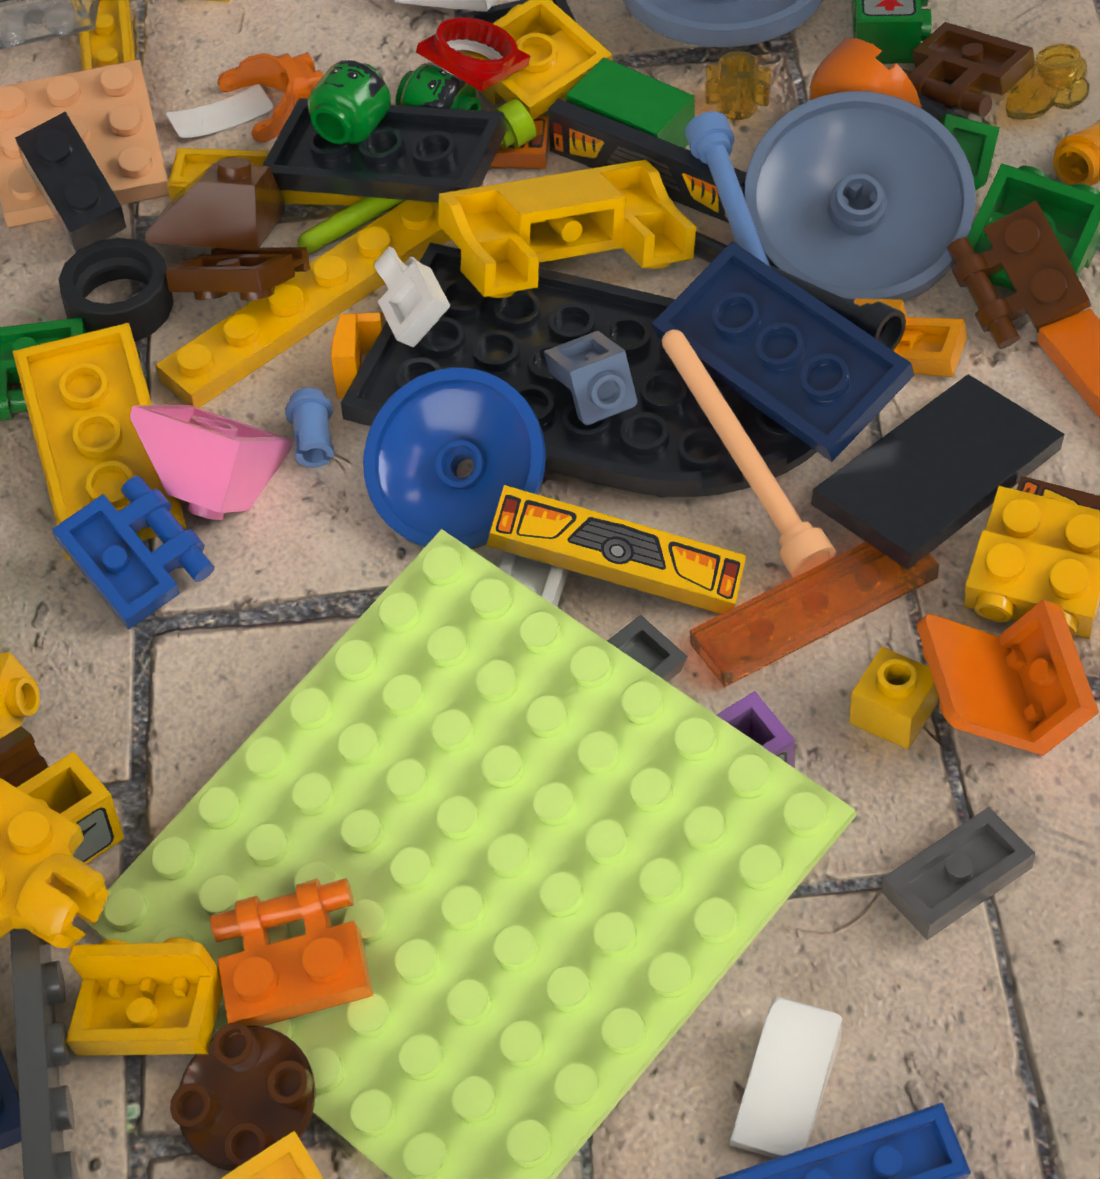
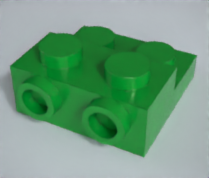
(1070, 211)

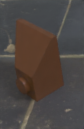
(222, 208)

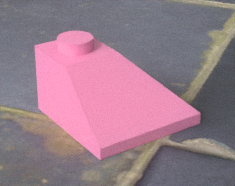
(208, 457)

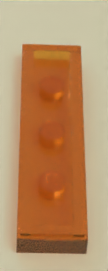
(805, 610)

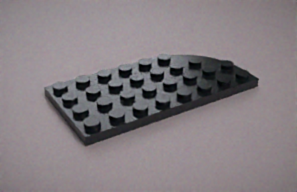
(650, 449)

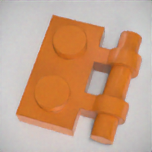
(298, 973)

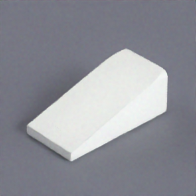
(787, 1079)

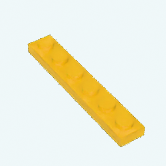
(298, 305)

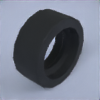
(113, 261)

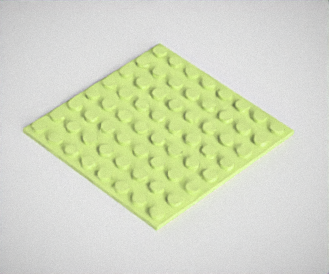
(532, 859)

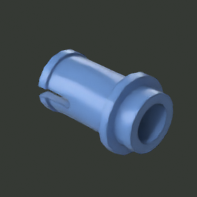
(309, 415)

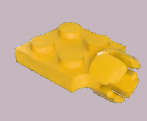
(40, 876)

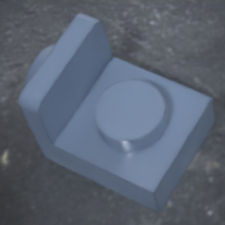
(595, 374)

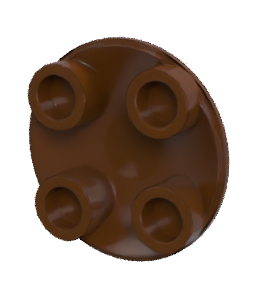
(243, 1095)

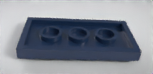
(785, 351)

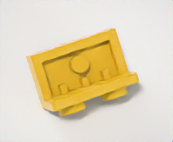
(144, 998)

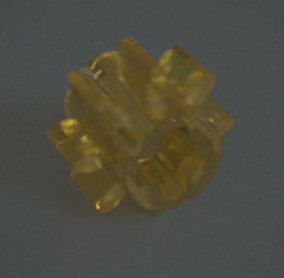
(737, 85)

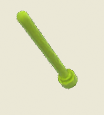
(519, 132)

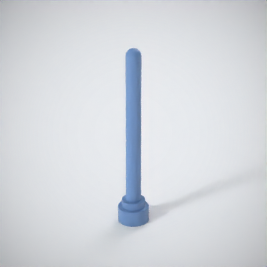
(712, 142)

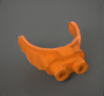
(290, 75)

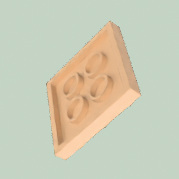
(110, 115)

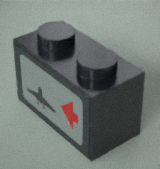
(71, 182)

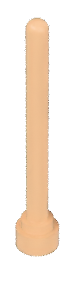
(800, 542)

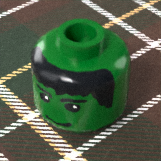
(436, 88)
(348, 102)

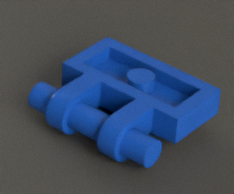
(119, 563)

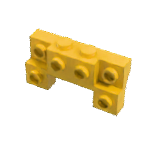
(559, 216)

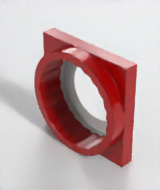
(479, 37)

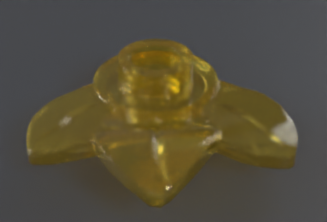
(1054, 80)

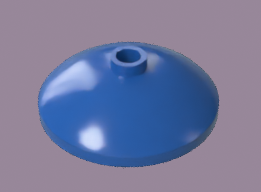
(429, 432)

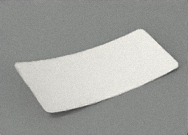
(221, 114)

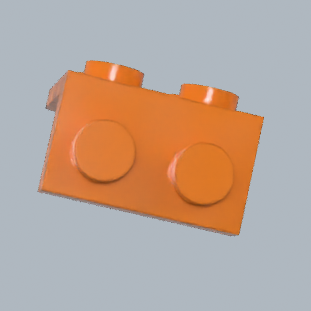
(1010, 686)

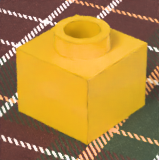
(893, 698)

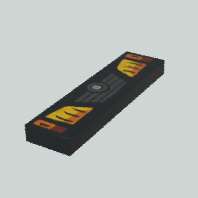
(605, 142)

